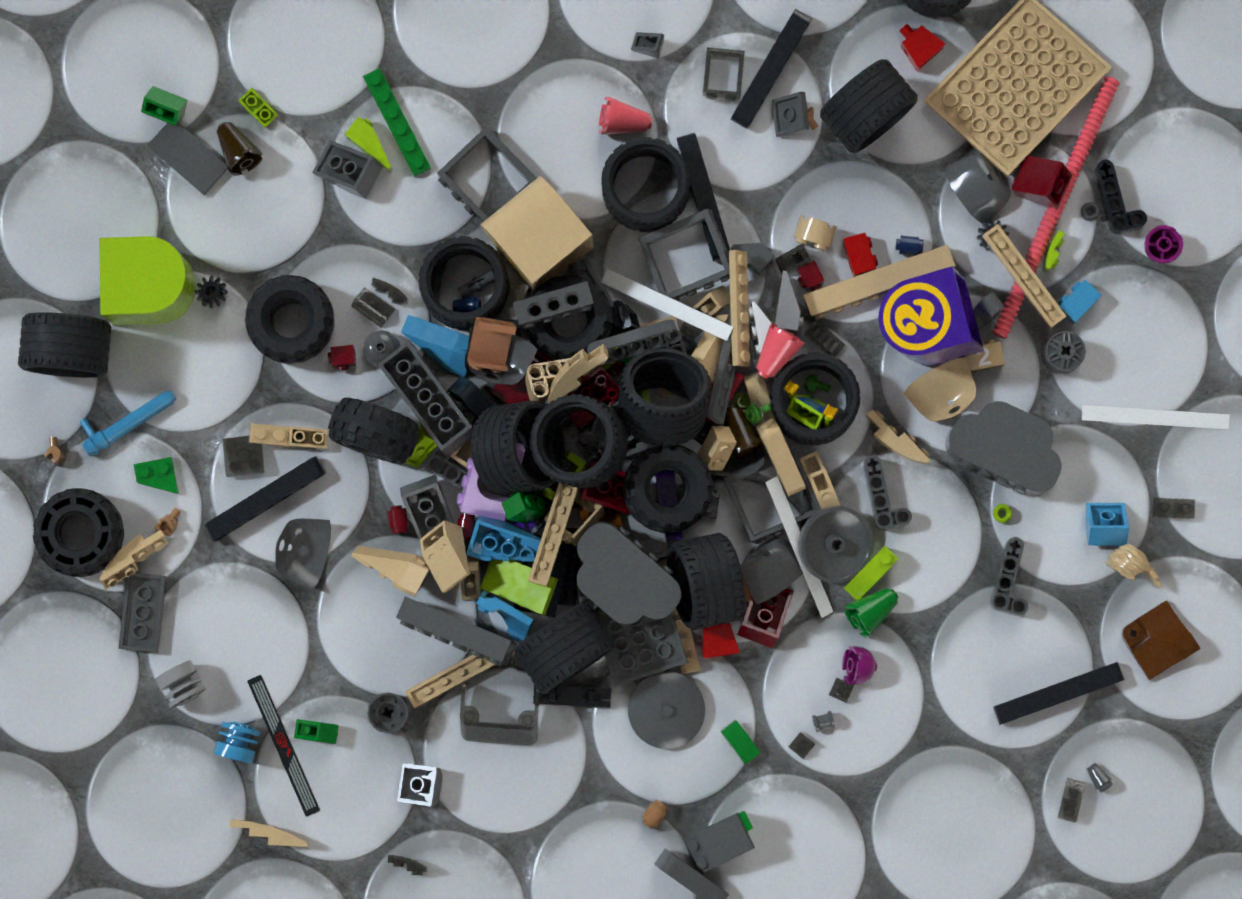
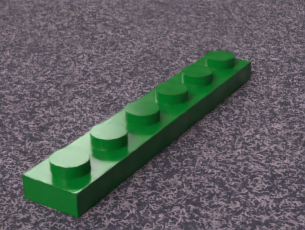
(396, 122)

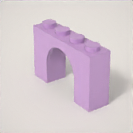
(479, 502)

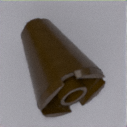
(237, 149)
(743, 432)

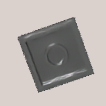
(790, 114)

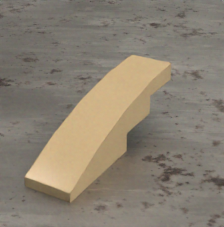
(275, 835)

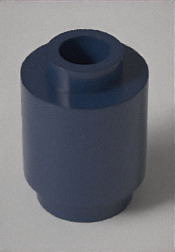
(909, 245)

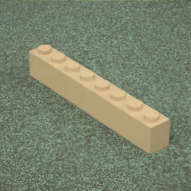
(874, 283)

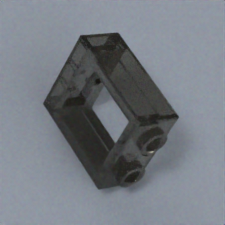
(725, 55)

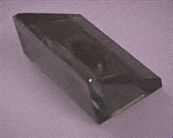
(372, 307)

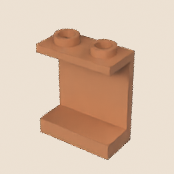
(490, 344)

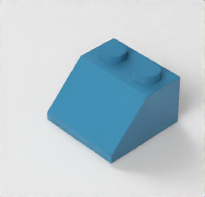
(1106, 524)

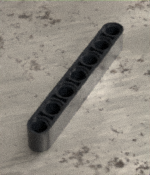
(771, 68)
(701, 188)
(265, 499)
(1058, 693)

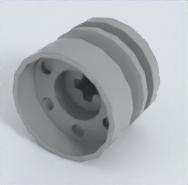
(180, 684)

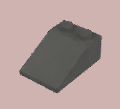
(348, 169)
(425, 504)
(719, 843)

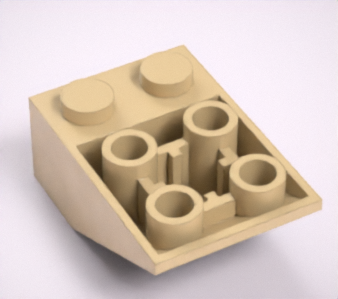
(445, 554)

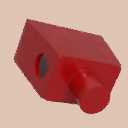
(920, 45)
(719, 641)

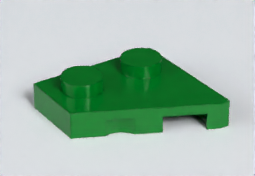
(157, 474)

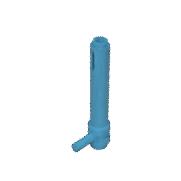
(104, 438)

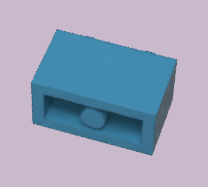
(1079, 301)

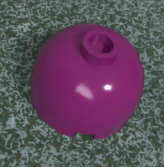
(1163, 244)
(859, 665)

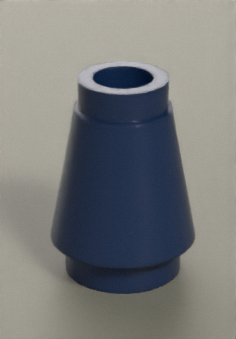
(466, 304)

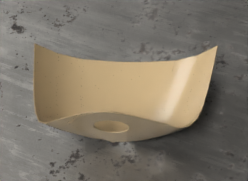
(938, 386)

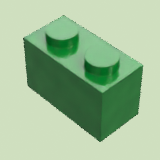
(164, 105)
(524, 508)

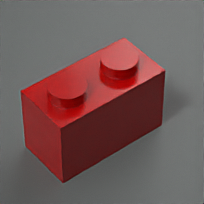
(859, 254)

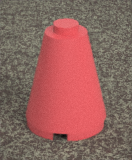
(622, 118)
(777, 350)

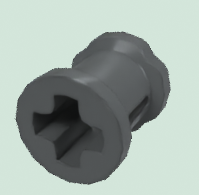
(823, 721)

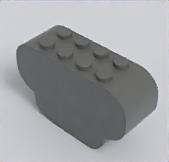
(1007, 447)
(624, 576)

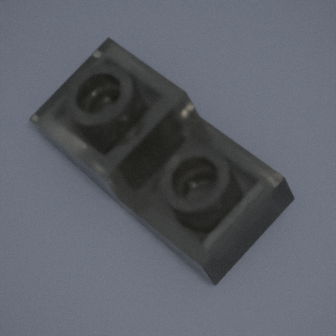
(394, 294)
(1174, 507)
(1071, 800)
(412, 865)

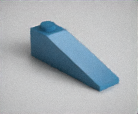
(440, 343)
(501, 541)

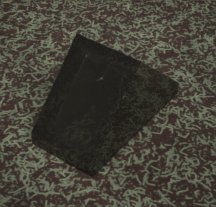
(793, 259)

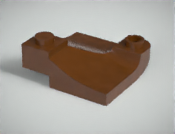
(1159, 640)

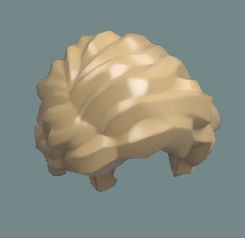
(1130, 562)

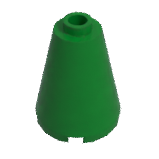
(871, 610)

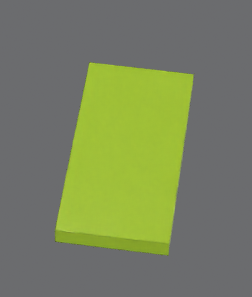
(511, 582)

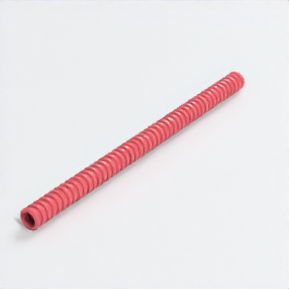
(1051, 216)

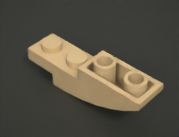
(569, 376)
(288, 436)
(902, 445)
(819, 480)
(125, 560)

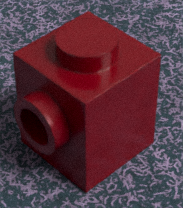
(810, 277)
(342, 357)

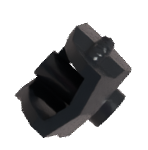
(624, 318)

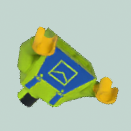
(809, 409)

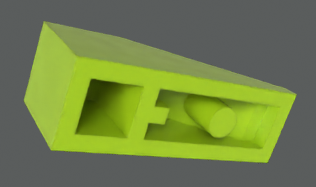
(364, 137)
(871, 573)

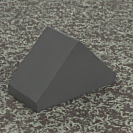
(648, 43)

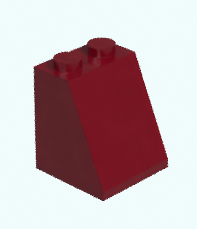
(1042, 181)

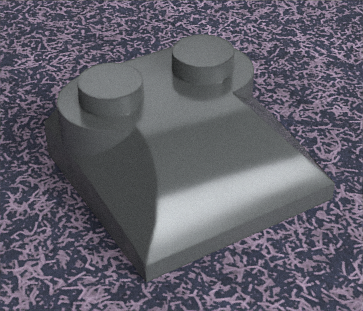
(420, 785)

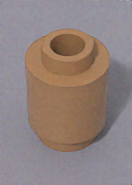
(654, 814)

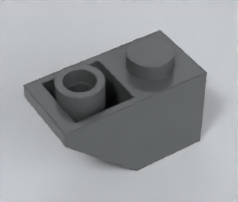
(758, 256)

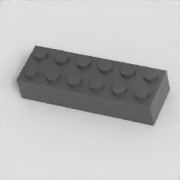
(427, 398)
(455, 630)

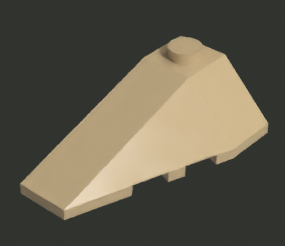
(404, 569)

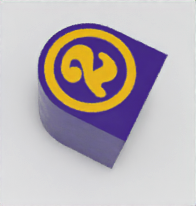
(931, 318)

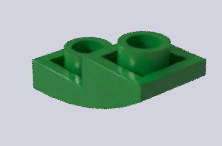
(740, 742)

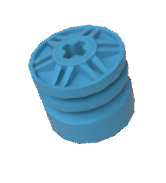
(237, 742)

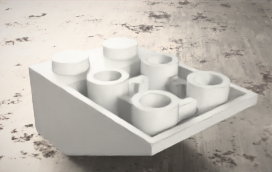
(760, 328)

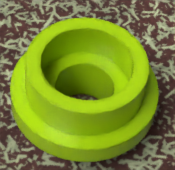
(1007, 509)

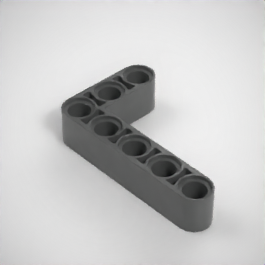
(643, 340)
(446, 465)

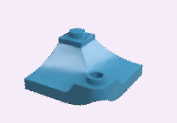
(518, 623)

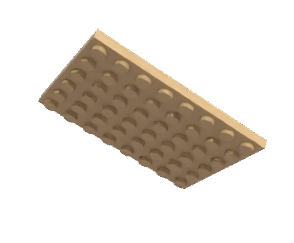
(1017, 84)

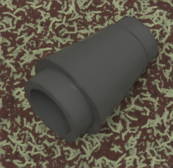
(1099, 778)

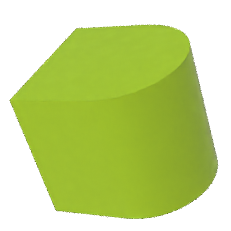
(143, 281)

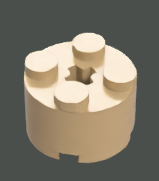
(814, 232)

